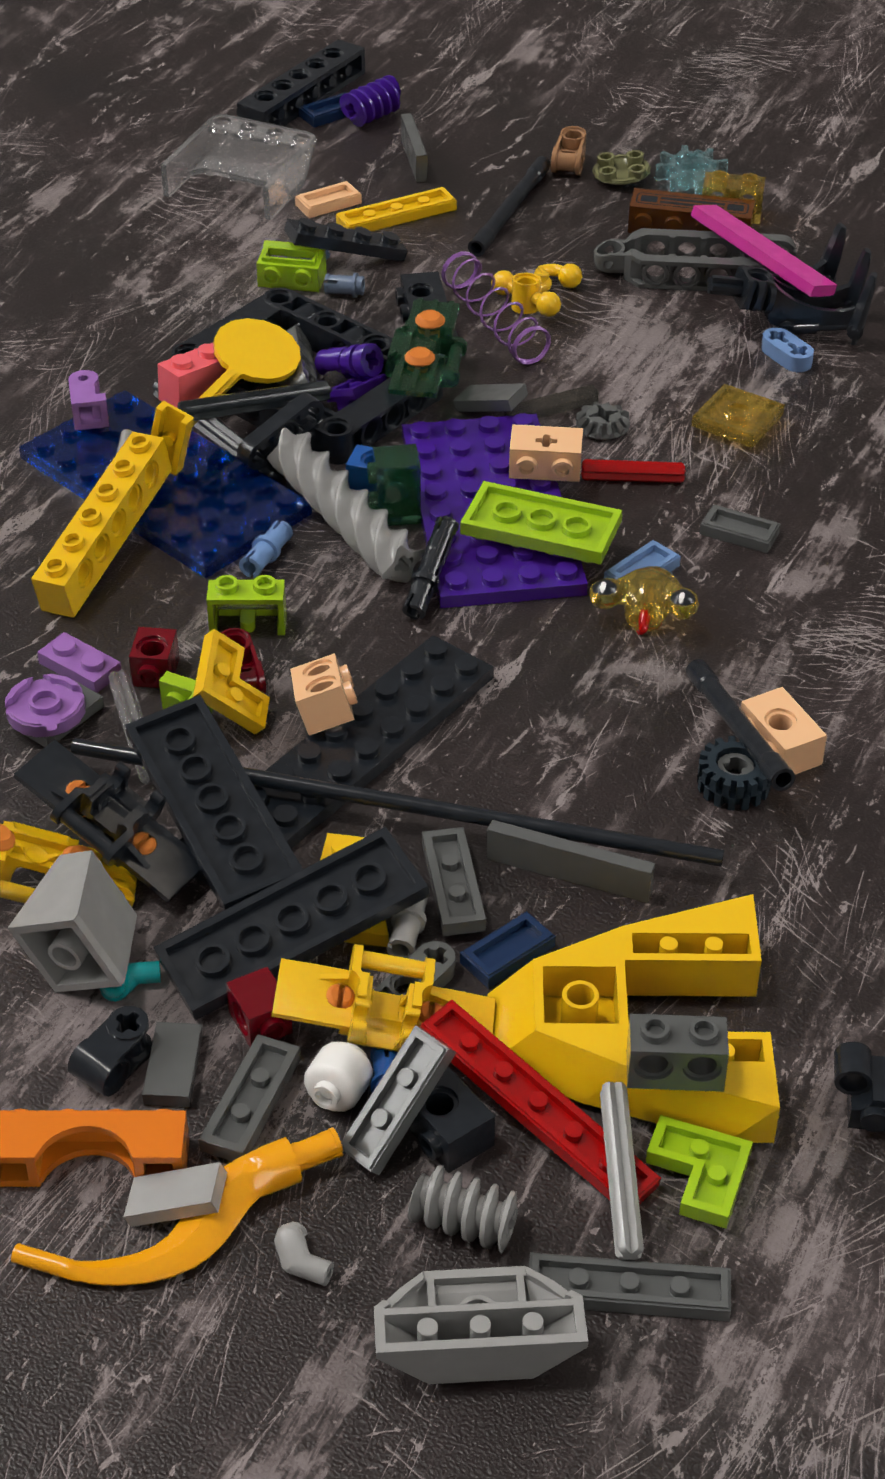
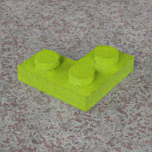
(710, 1159)

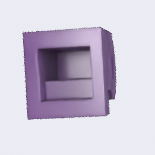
(87, 402)

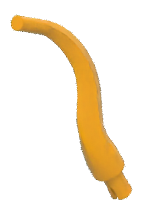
(197, 1237)

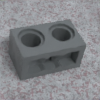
(677, 1052)

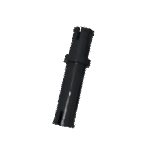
(426, 579)

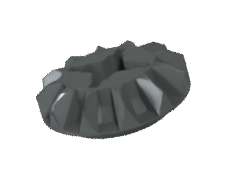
(594, 426)

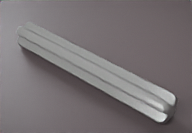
(621, 1171)

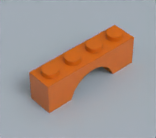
(44, 1139)

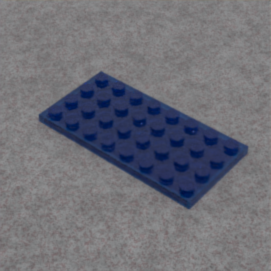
(200, 515)

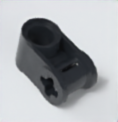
(112, 1051)

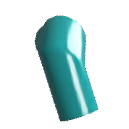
(137, 974)

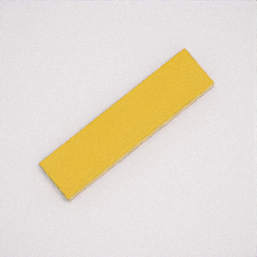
(398, 210)

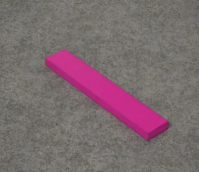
(764, 251)

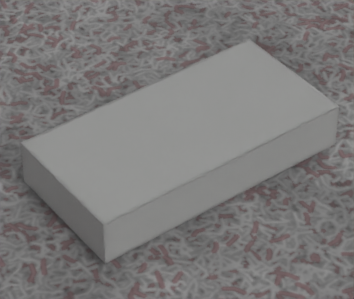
(175, 1194)

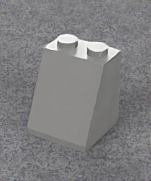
(77, 925)

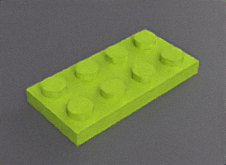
(541, 522)

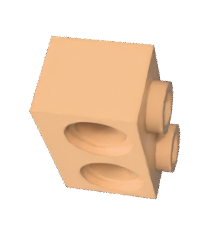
(323, 693)

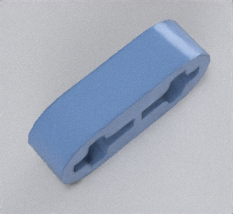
(787, 349)

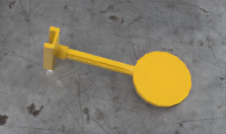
(247, 351)

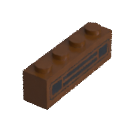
(673, 210)

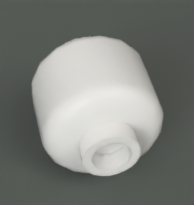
(339, 1074)

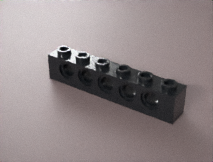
(304, 84)

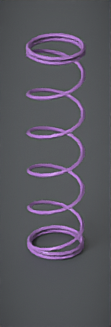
(478, 266)

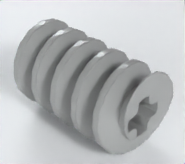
(463, 1209)

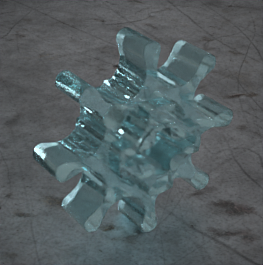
(688, 168)

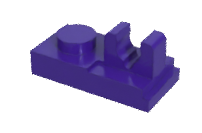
(353, 389)

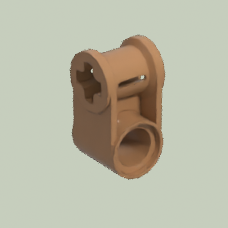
(569, 150)

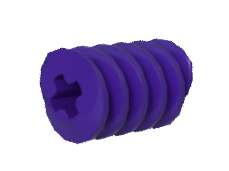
(371, 101)

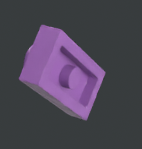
(78, 661)

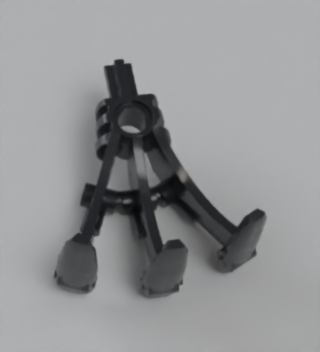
(795, 311)

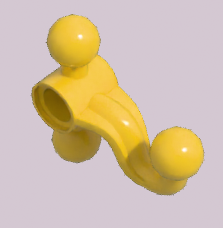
(533, 289)

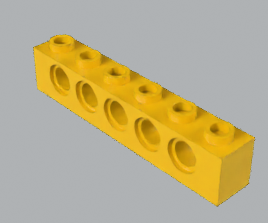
(101, 525)

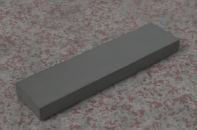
(570, 861)
(641, 1285)

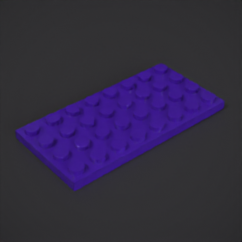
(454, 464)

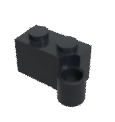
(863, 1080)

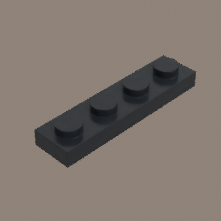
(346, 240)

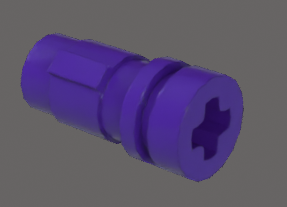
(351, 361)

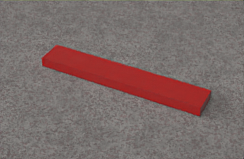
(530, 1098)

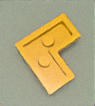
(221, 685)

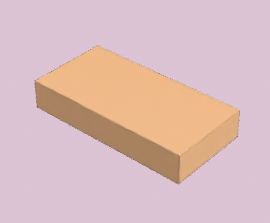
(328, 199)

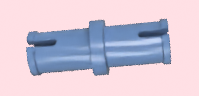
(266, 549)

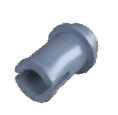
(345, 284)

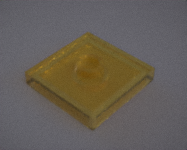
(738, 415)

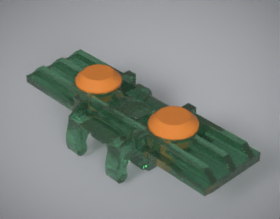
(420, 350)

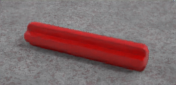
(633, 471)

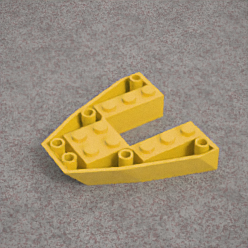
(573, 1022)

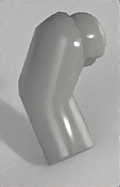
(295, 1255)

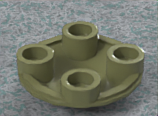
(621, 168)

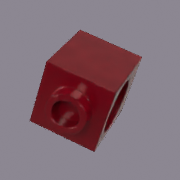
(152, 655)
(252, 1005)

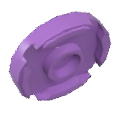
(45, 705)

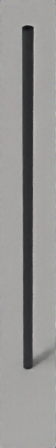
(438, 808)

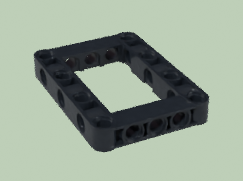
(359, 422)

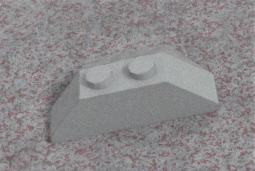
(479, 1325)

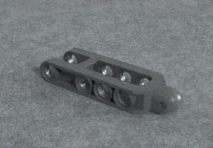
(634, 257)

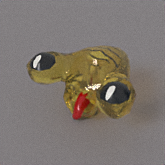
(646, 597)

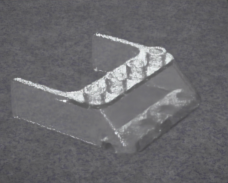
(245, 152)

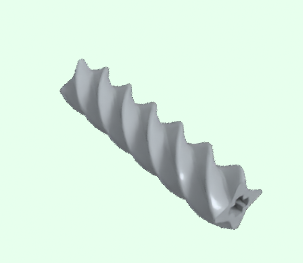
(344, 508)

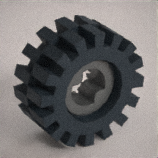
(730, 788)

